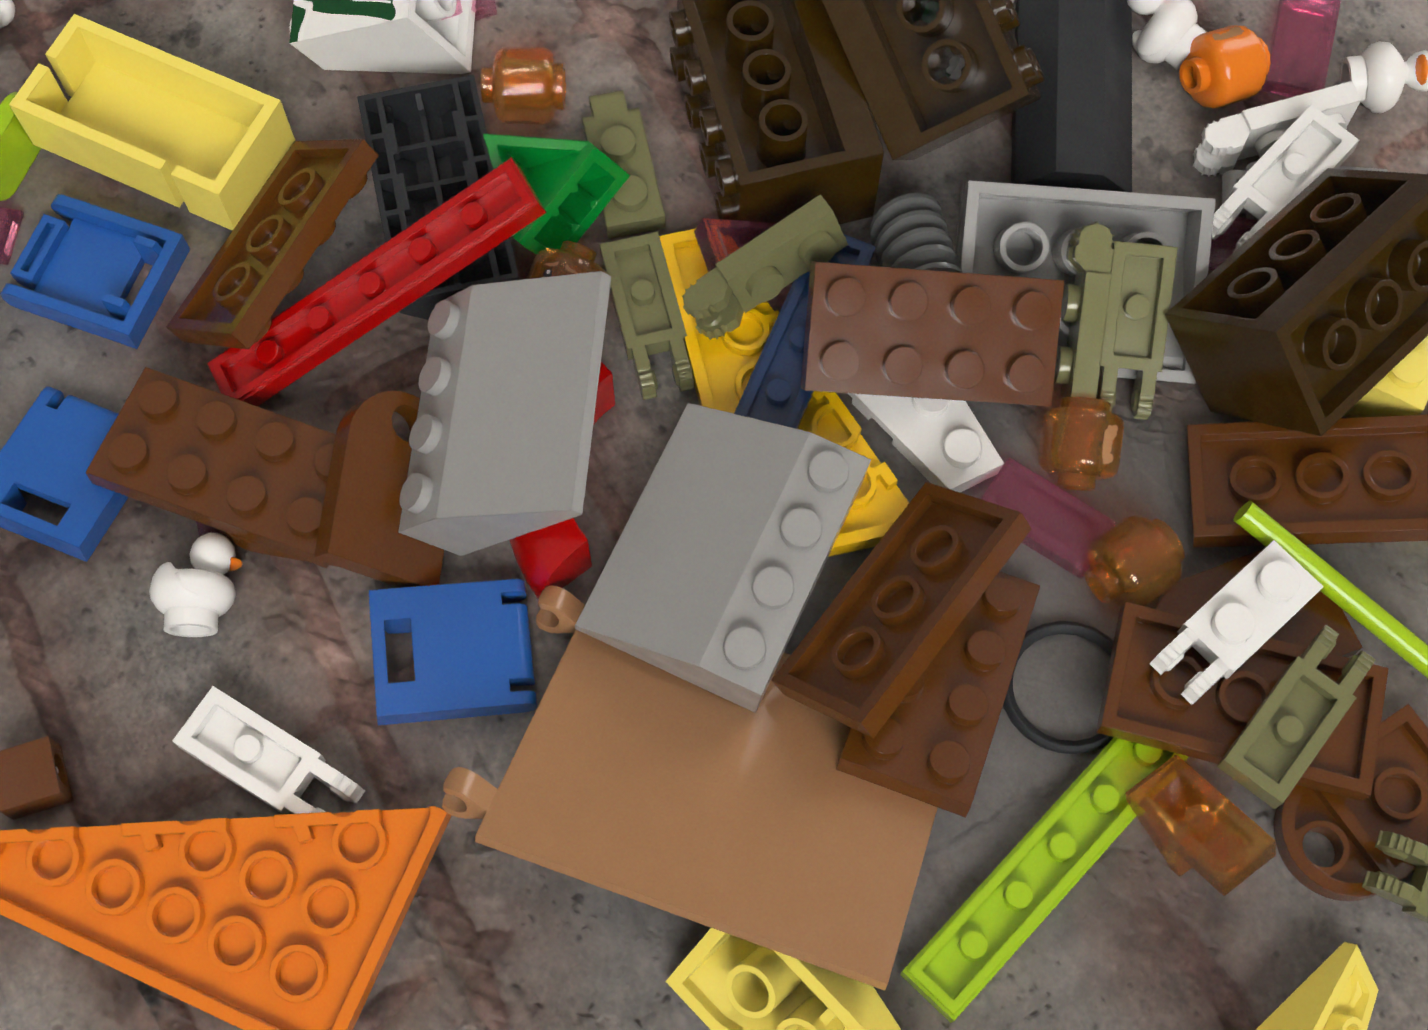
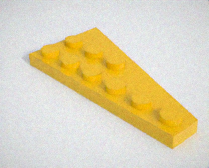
(723, 371)

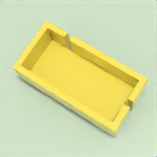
(154, 121)

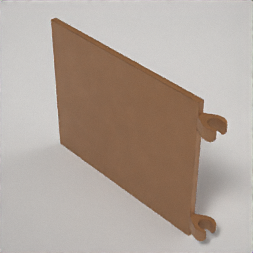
(704, 807)

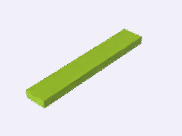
(1032, 879)

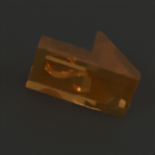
(1199, 826)

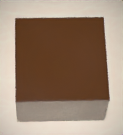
(33, 778)

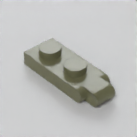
(622, 138)

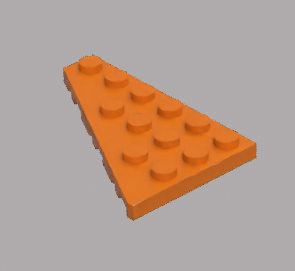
(233, 915)

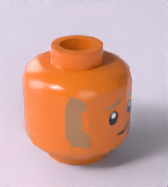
(1225, 66)

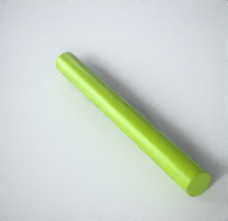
(1337, 587)

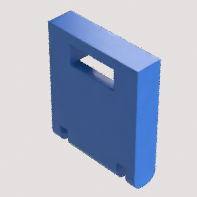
(90, 267)
(50, 460)
(463, 651)

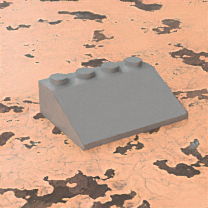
(1028, 229)
(505, 411)
(724, 550)

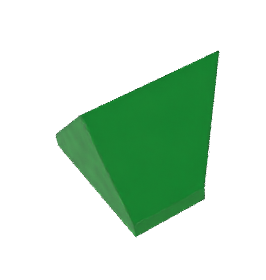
(567, 177)

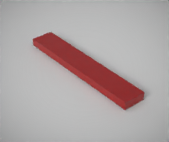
(380, 285)

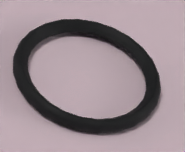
(1016, 716)

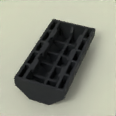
(1084, 117)
(427, 154)

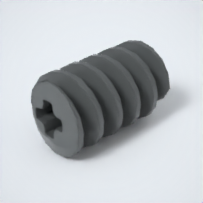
(913, 235)

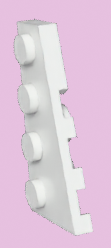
(935, 437)

